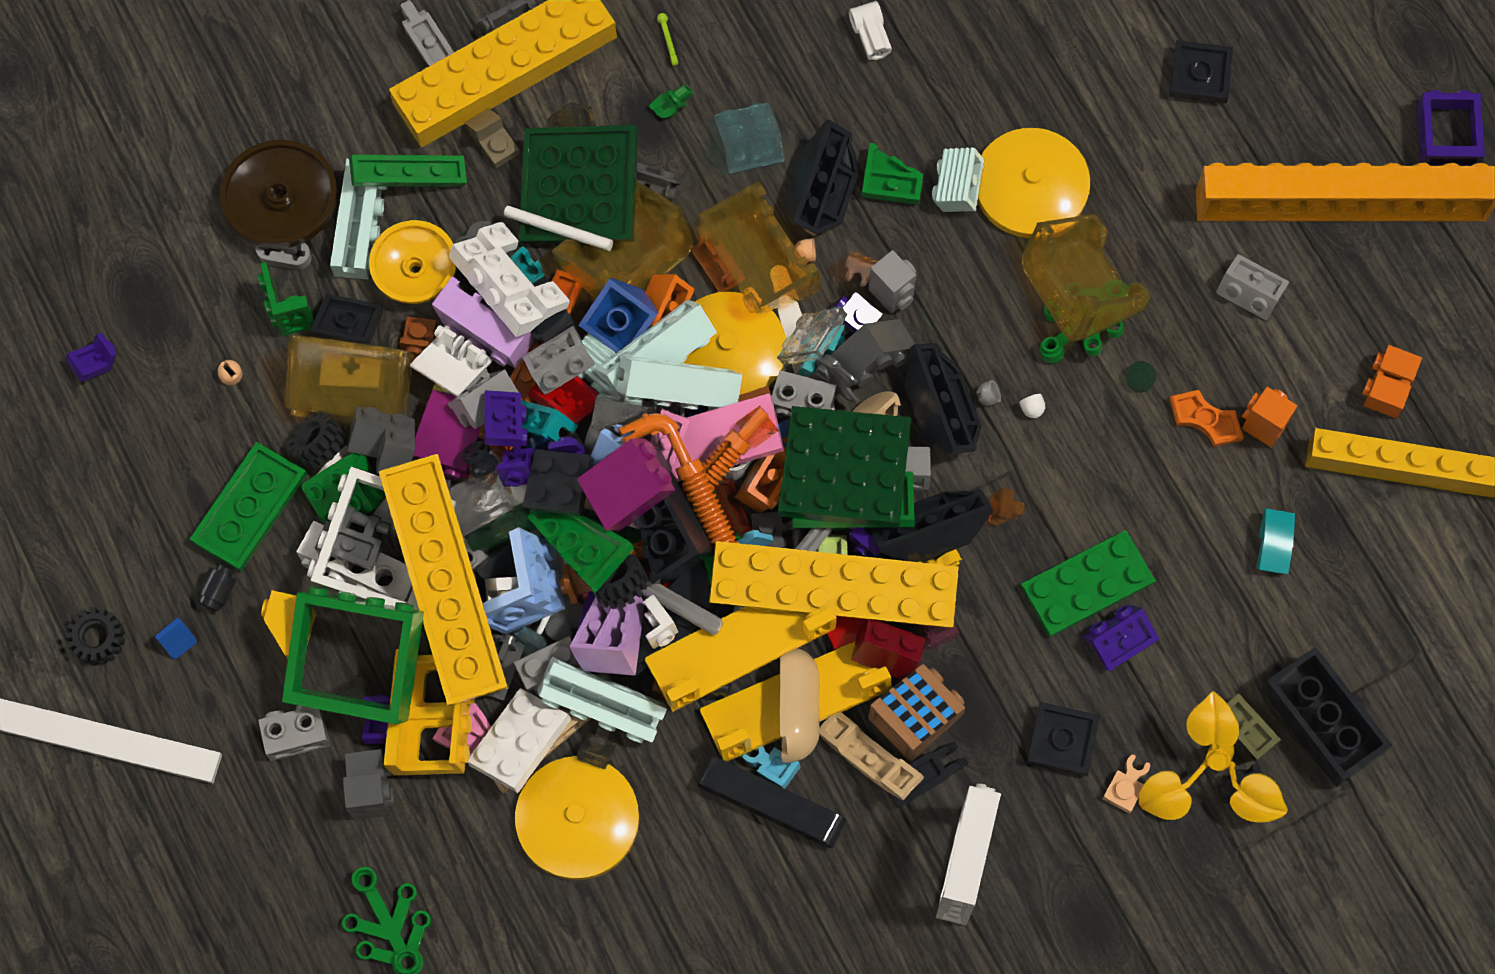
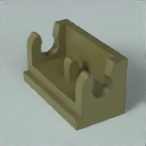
(1252, 728)

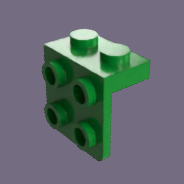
(323, 488)

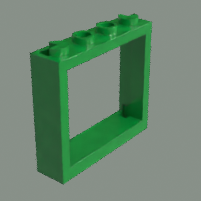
(406, 664)

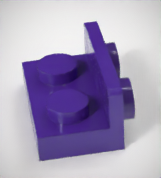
(504, 420)
(1121, 636)

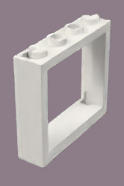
(328, 539)
(968, 854)

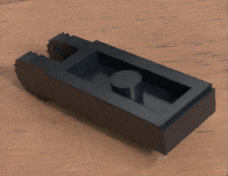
(932, 771)

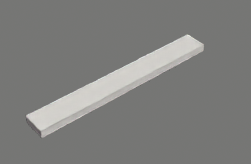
(109, 741)

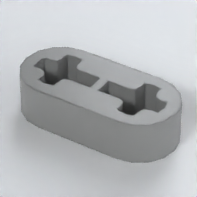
(285, 260)

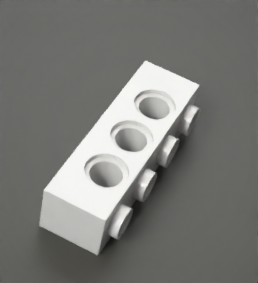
(399, 588)

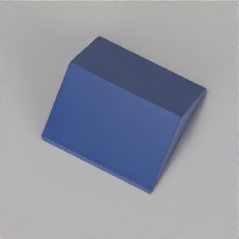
(619, 315)

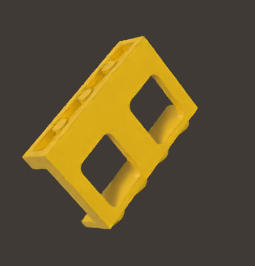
(404, 738)

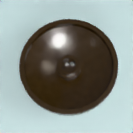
(278, 194)

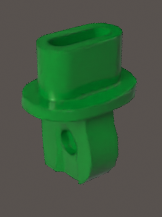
(671, 101)

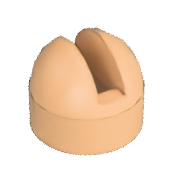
(807, 248)
(224, 375)

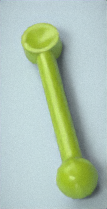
(662, 19)

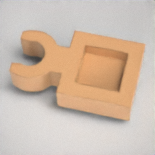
(1125, 788)

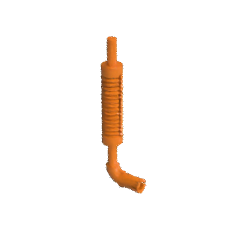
(721, 459)
(689, 472)

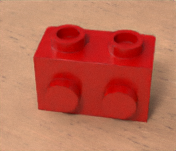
(572, 399)

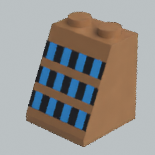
(916, 711)

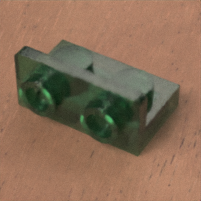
(498, 529)

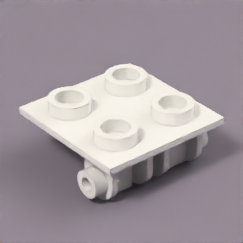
(451, 361)

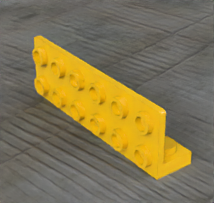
(743, 644)
(753, 714)

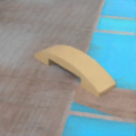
(869, 757)

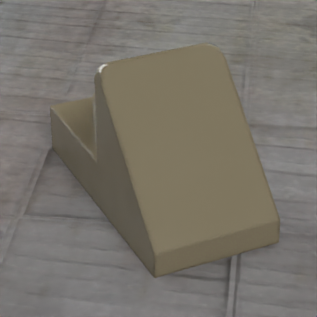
(492, 137)

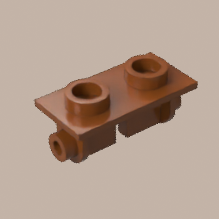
(713, 266)

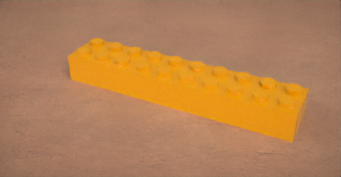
(1346, 192)

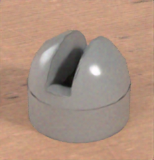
(989, 392)

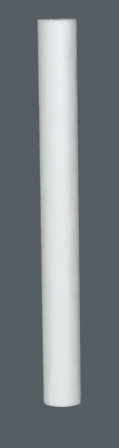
(558, 228)

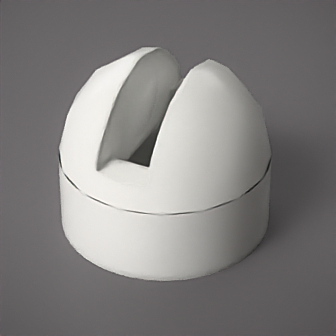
(1033, 406)

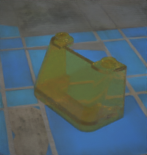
(658, 246)
(757, 251)
(1077, 279)
(345, 375)

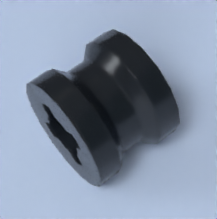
(479, 459)

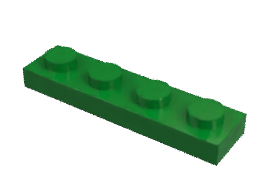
(408, 170)

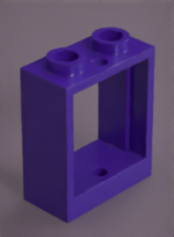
(1442, 155)

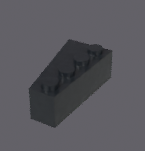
(672, 534)
(695, 588)

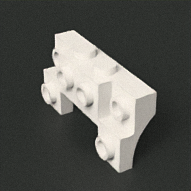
(502, 283)

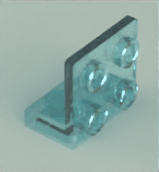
(750, 137)

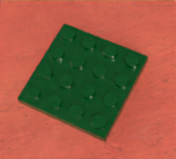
(580, 180)
(845, 467)

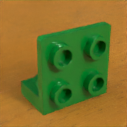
(291, 314)

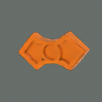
(1218, 425)

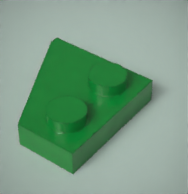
(890, 179)

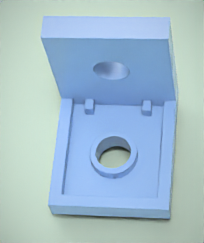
(538, 583)

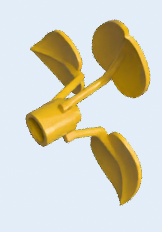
(1214, 725)

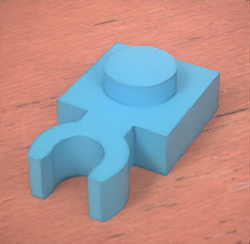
(772, 767)

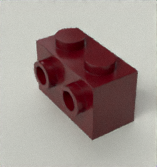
(888, 646)

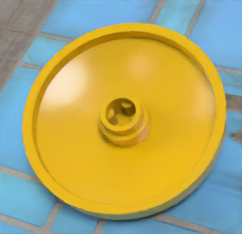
(1031, 180)
(742, 341)
(576, 819)

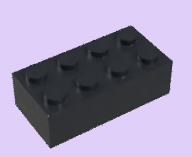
(1326, 717)

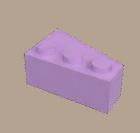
(480, 325)
(610, 638)

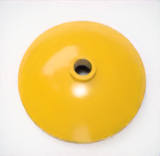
(408, 246)

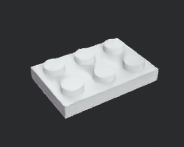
(518, 740)

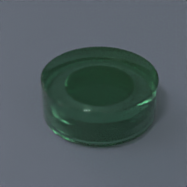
(1141, 376)

